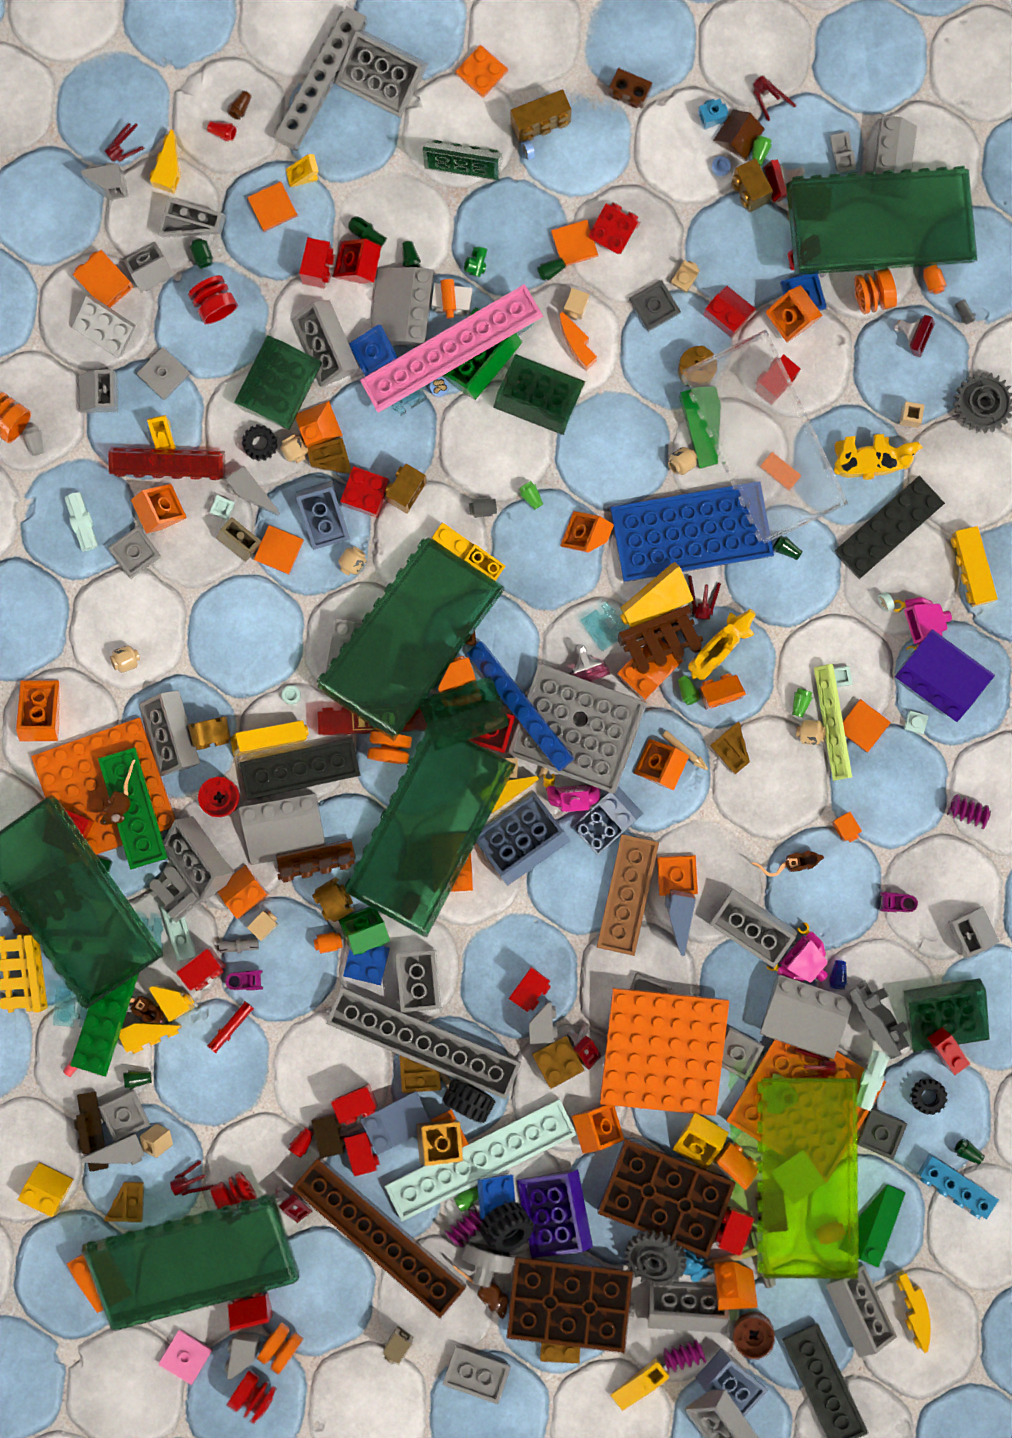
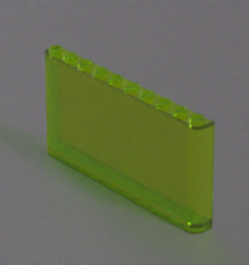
(808, 1178)

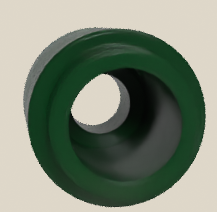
(201, 253)

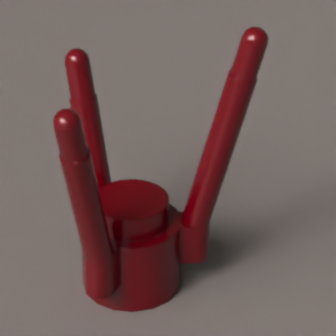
(763, 87)
(114, 150)
(703, 610)
(826, 1067)
(182, 1185)

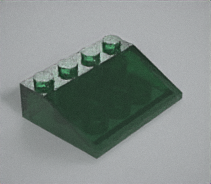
(462, 160)
(277, 382)
(539, 394)
(463, 713)
(954, 1006)

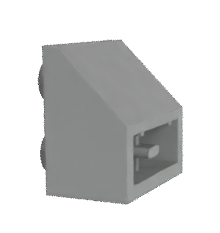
(107, 180)
(98, 391)
(973, 932)
(541, 1025)
(243, 1351)

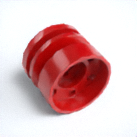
(212, 299)
(210, 789)
(239, 1190)
(251, 1397)

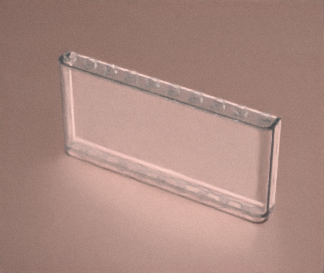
(764, 437)

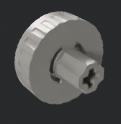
(486, 1262)

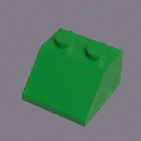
(364, 930)

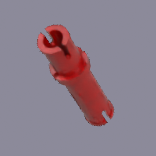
(229, 1028)

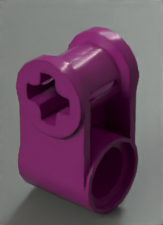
(896, 902)
(246, 980)

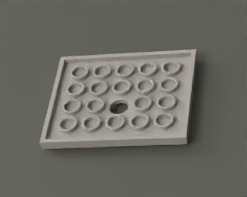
(600, 745)

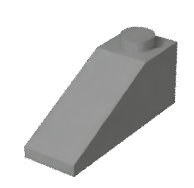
(249, 490)
(120, 1152)

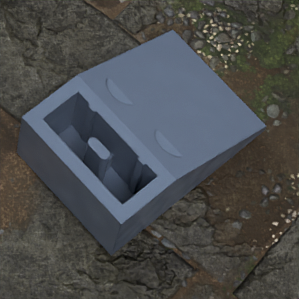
(607, 820)

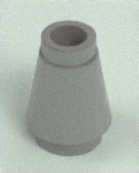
(34, 440)

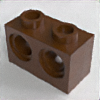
(632, 83)

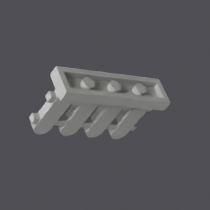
(177, 909)

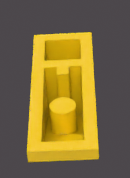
(513, 789)

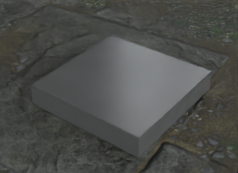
(654, 305)
(881, 1134)

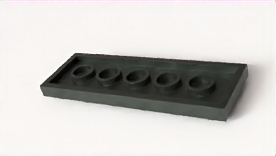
(889, 527)
(300, 769)
(824, 1383)

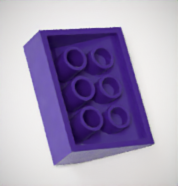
(944, 675)
(558, 1213)

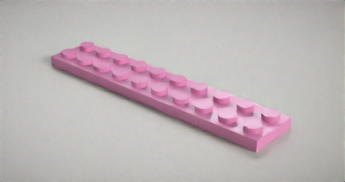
(451, 348)

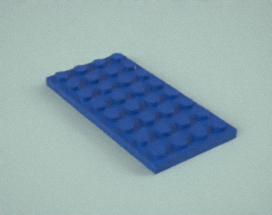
(686, 529)

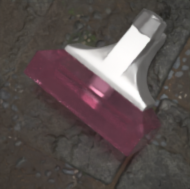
(589, 668)

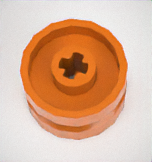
(389, 749)
(280, 1348)

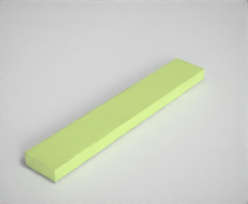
(833, 722)

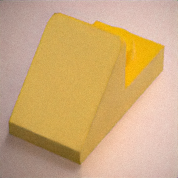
(302, 171)
(161, 432)

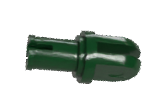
(365, 230)

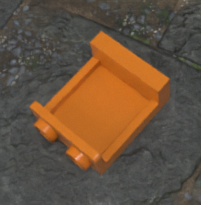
(103, 279)

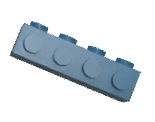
(957, 1186)

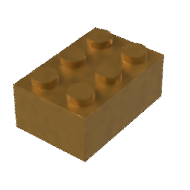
(541, 116)

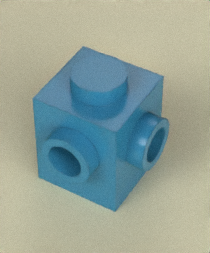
(712, 113)

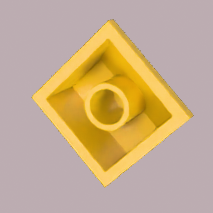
(172, 1001)
(700, 1141)
(45, 1190)

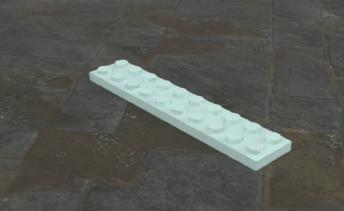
(481, 1160)

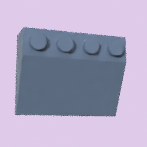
(521, 838)

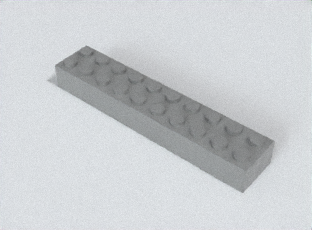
(423, 1042)

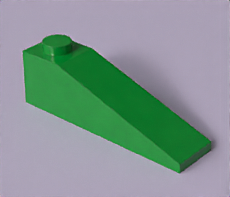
(700, 439)
(877, 1224)

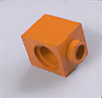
(847, 827)

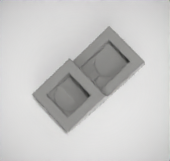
(842, 152)

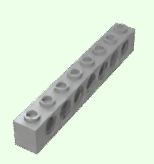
(293, 137)

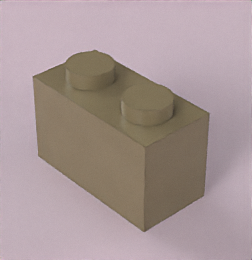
(238, 539)
(397, 1346)

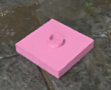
(185, 1357)

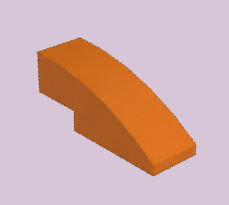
(577, 342)

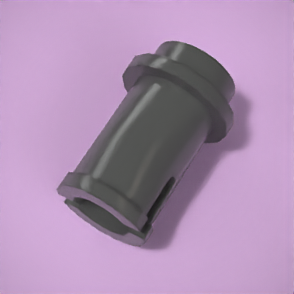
(965, 312)

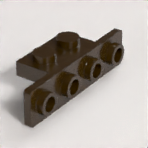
(90, 1127)

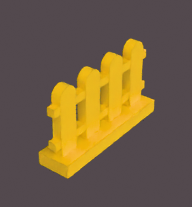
(32, 974)

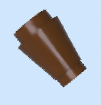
(239, 105)

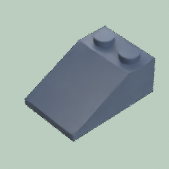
(322, 515)
(680, 910)
(395, 1122)
(728, 1374)

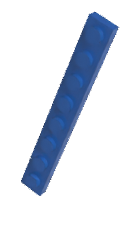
(521, 706)

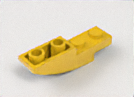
(468, 551)
(918, 1318)

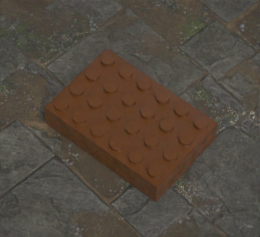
(666, 1196)
(570, 1304)

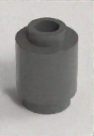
(483, 507)

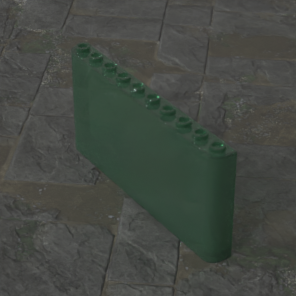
(881, 220)
(409, 638)
(428, 831)
(72, 903)
(191, 1262)

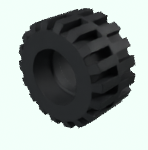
(468, 1101)
(506, 1227)

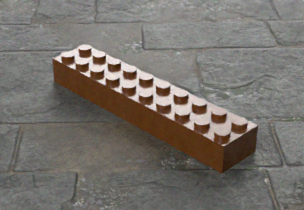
(379, 1237)

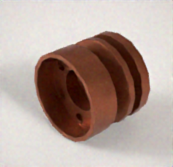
(752, 1346)

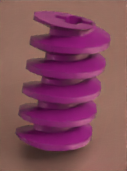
(969, 810)
(465, 1228)
(683, 1355)

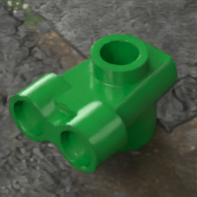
(475, 266)

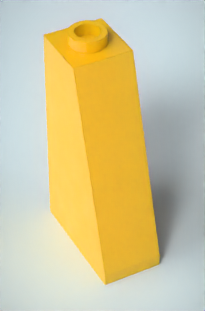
(658, 597)
(268, 738)

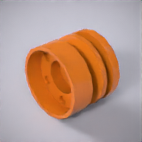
(876, 290)
(12, 418)

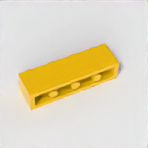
(974, 566)

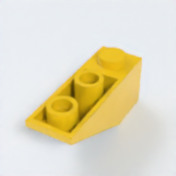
(167, 171)
(139, 1034)
(640, 1384)

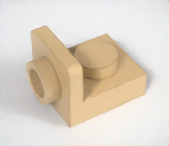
(685, 276)

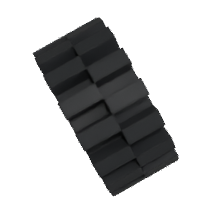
(251, 435)
(937, 1105)

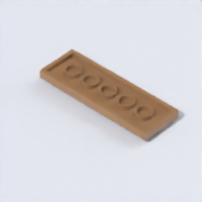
(627, 895)

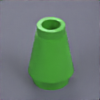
(761, 148)
(531, 495)
(688, 691)
(801, 702)
(467, 1199)

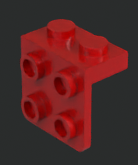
(614, 227)

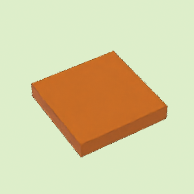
(272, 206)
(574, 243)
(278, 549)
(864, 725)
(677, 874)

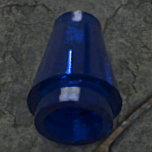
(838, 976)

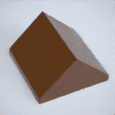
(739, 133)

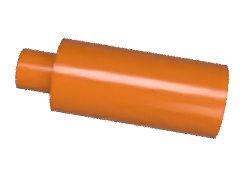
(448, 297)

